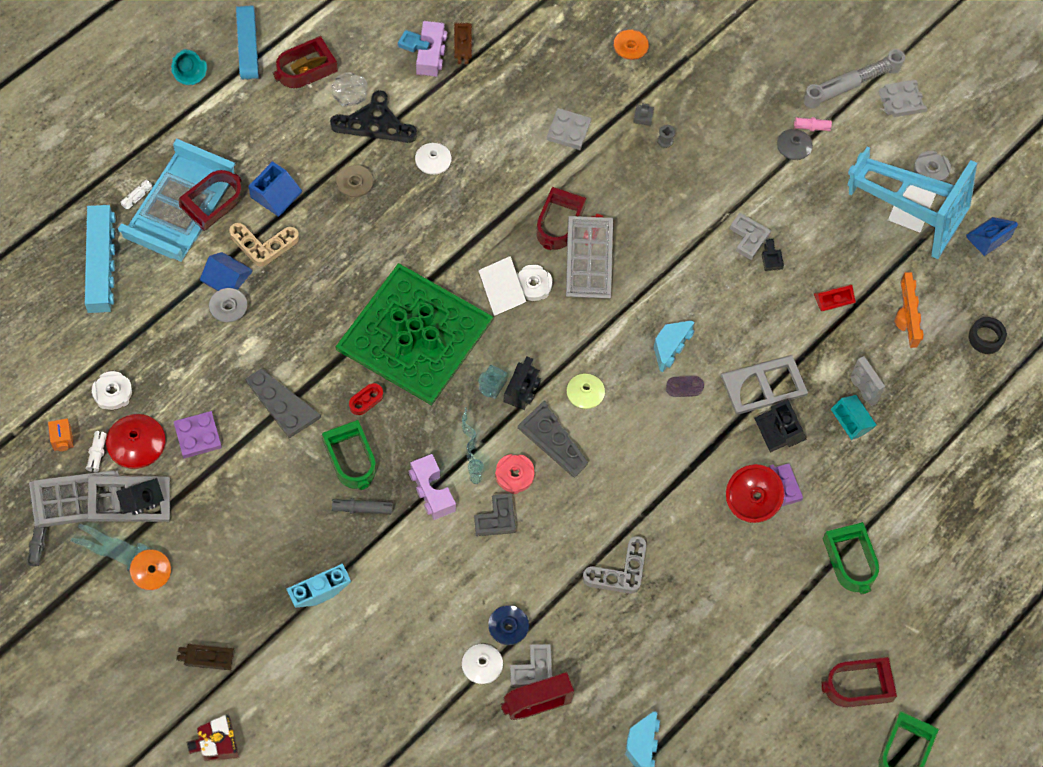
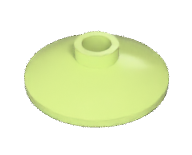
(585, 398)

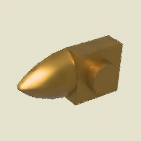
(304, 64)

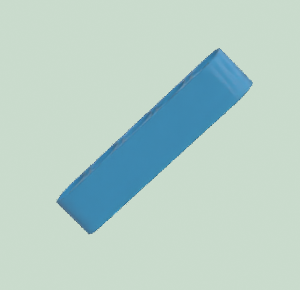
(247, 42)

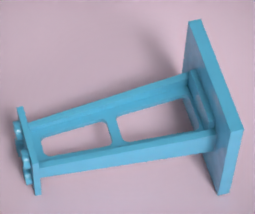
(949, 215)

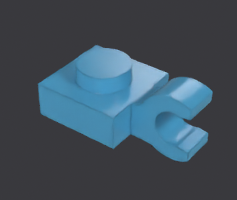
(412, 41)

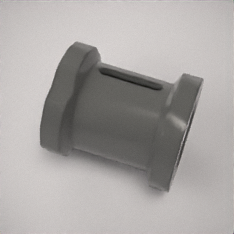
(666, 136)

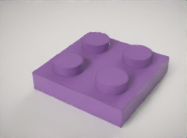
(197, 434)

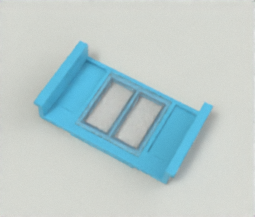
(160, 220)

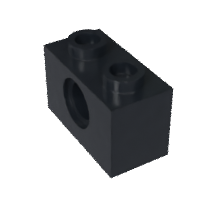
(140, 496)

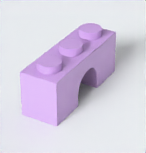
(429, 60)
(438, 502)

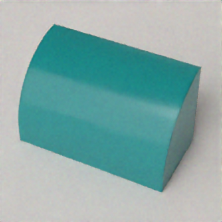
(853, 416)

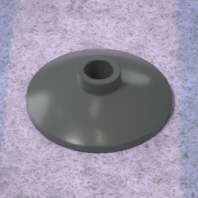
(791, 149)

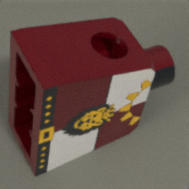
(215, 740)

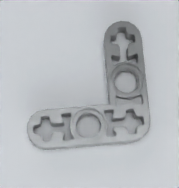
(622, 577)

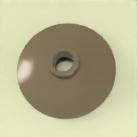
(351, 175)

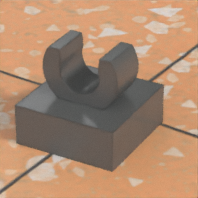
(643, 114)

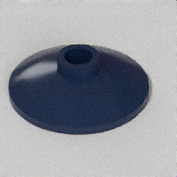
(508, 616)

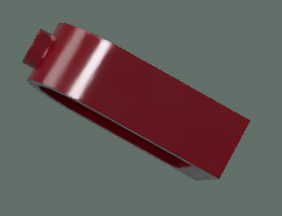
(310, 76)
(565, 200)
(196, 213)
(885, 679)
(538, 697)

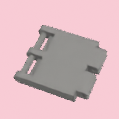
(902, 98)

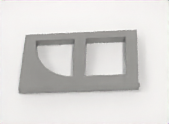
(734, 380)
(126, 481)

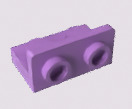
(791, 488)

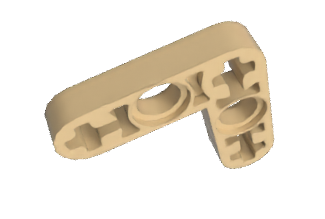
(263, 249)

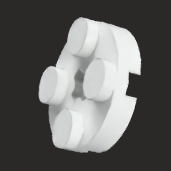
(536, 273)
(117, 399)

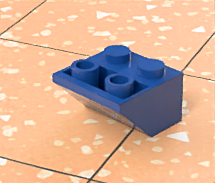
(274, 189)

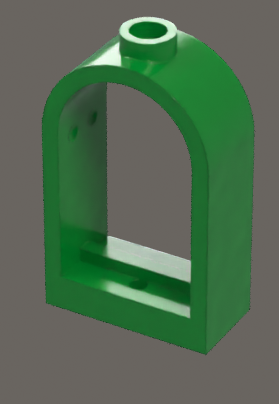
(344, 433)
(844, 534)
(914, 726)

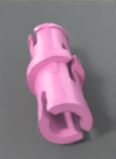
(812, 124)

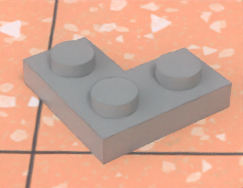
(753, 234)
(539, 667)

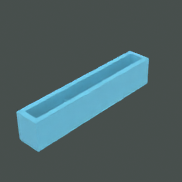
(99, 259)

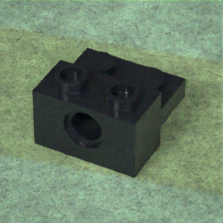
(522, 384)
(788, 423)

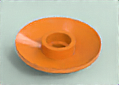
(633, 39)
(141, 575)

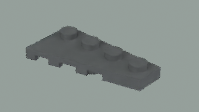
(283, 405)
(546, 432)

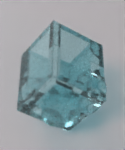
(492, 381)

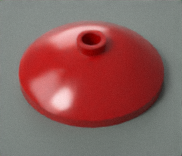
(135, 451)
(746, 484)

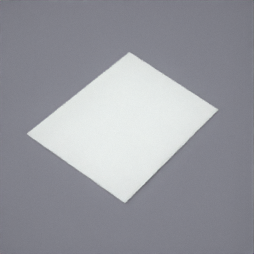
(916, 195)
(502, 286)

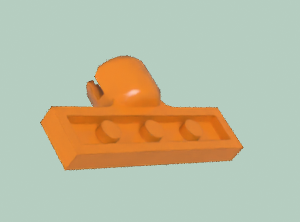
(908, 315)

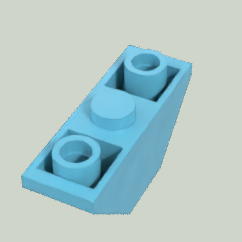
(671, 341)
(319, 588)
(642, 742)

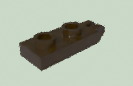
(206, 656)

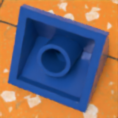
(992, 234)
(224, 272)

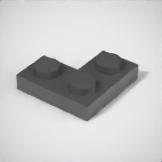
(501, 519)

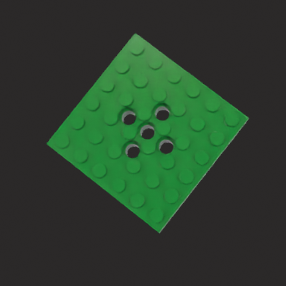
(424, 363)

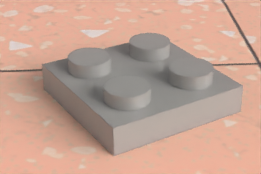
(569, 129)
(867, 381)

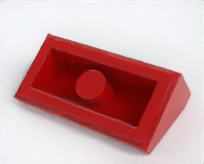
(835, 297)

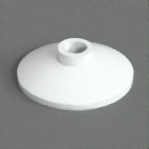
(433, 164)
(482, 673)

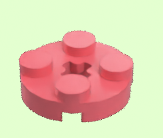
(514, 484)

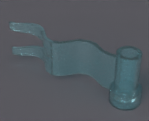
(475, 466)
(111, 547)

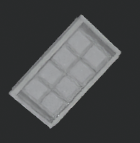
(589, 257)
(66, 499)

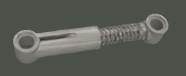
(817, 94)

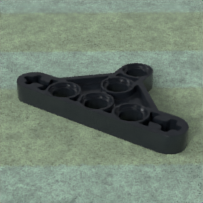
(366, 119)

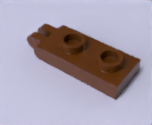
(463, 42)

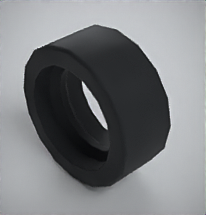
(993, 324)

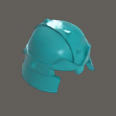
(188, 67)

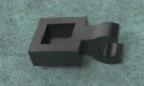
(772, 258)

